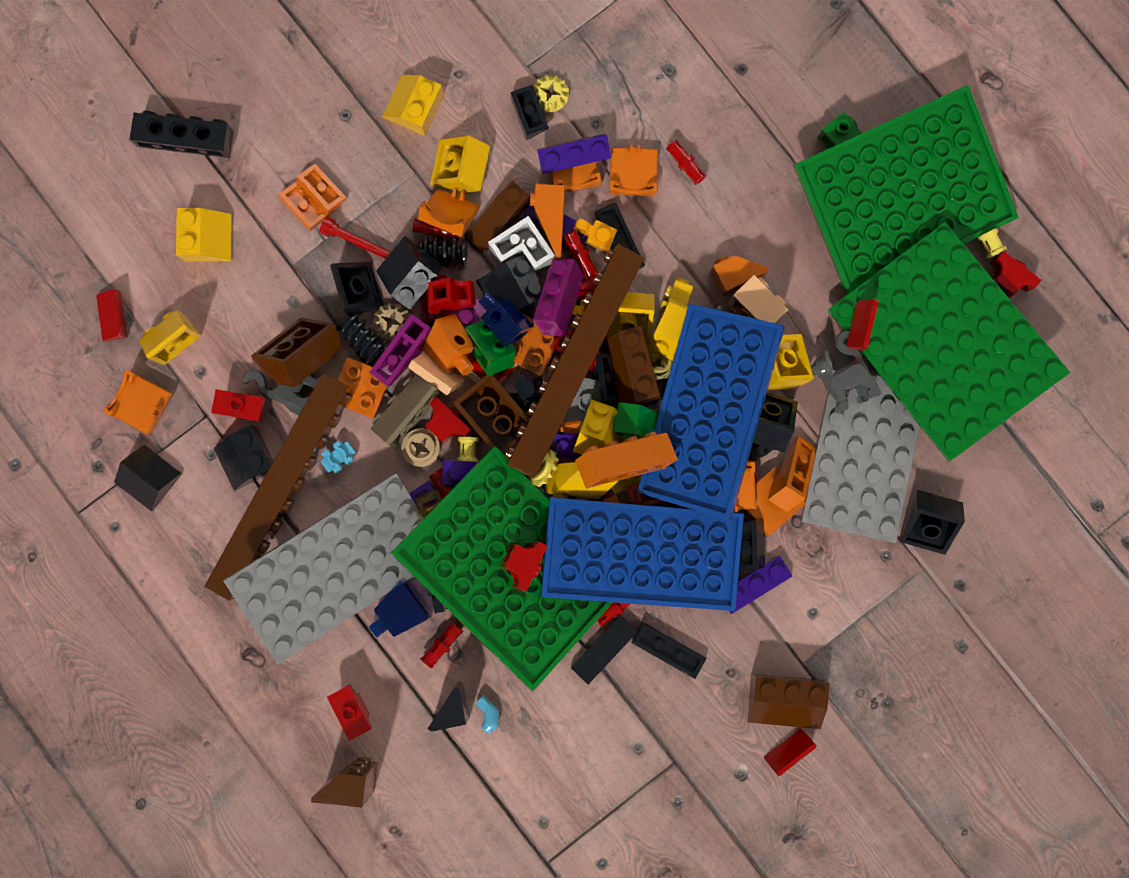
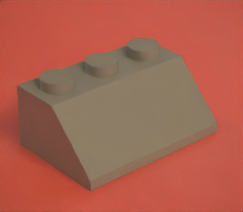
(404, 410)

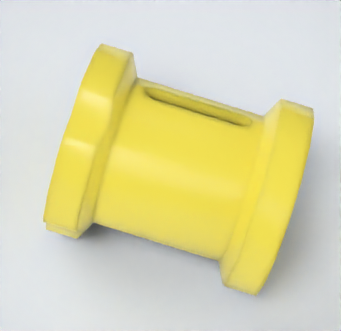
(992, 243)
(468, 449)

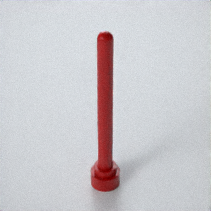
(331, 228)

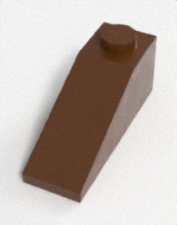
(498, 216)

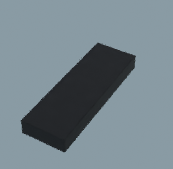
(612, 216)
(604, 649)
(669, 650)

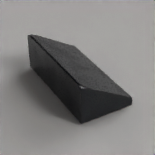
(528, 111)
(606, 377)
(752, 545)

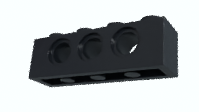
(146, 123)

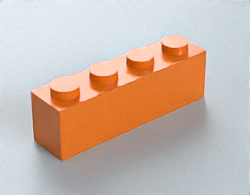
(625, 459)

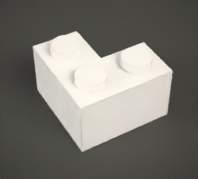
(522, 240)

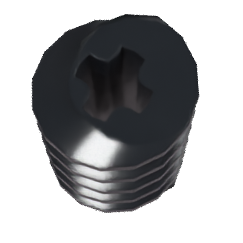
(445, 251)
(361, 338)

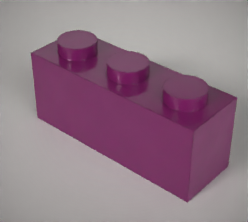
(558, 297)

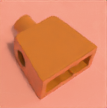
(449, 345)

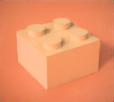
(757, 301)

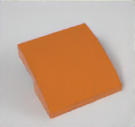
(312, 197)
(765, 509)

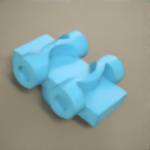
(341, 454)

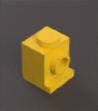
(679, 292)

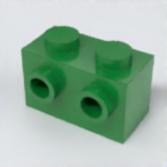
(839, 130)
(489, 350)
(634, 420)

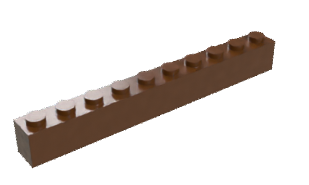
(574, 361)
(282, 481)

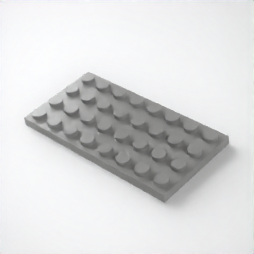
(861, 463)
(327, 569)

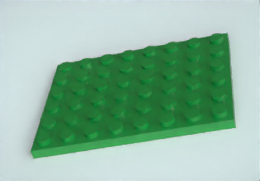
(902, 183)
(951, 342)
(459, 559)

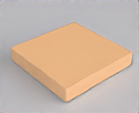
(434, 375)

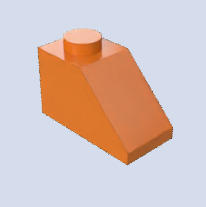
(735, 272)

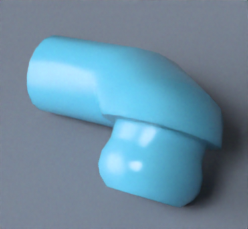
(491, 714)

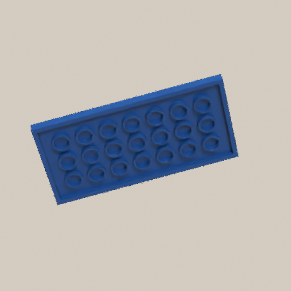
(713, 408)
(641, 555)

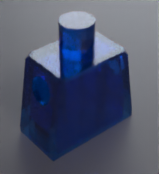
(509, 326)
(398, 612)

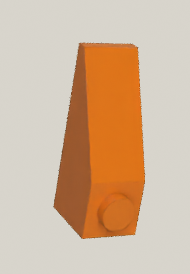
(549, 212)
(793, 476)

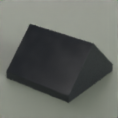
(356, 287)
(146, 476)
(453, 712)

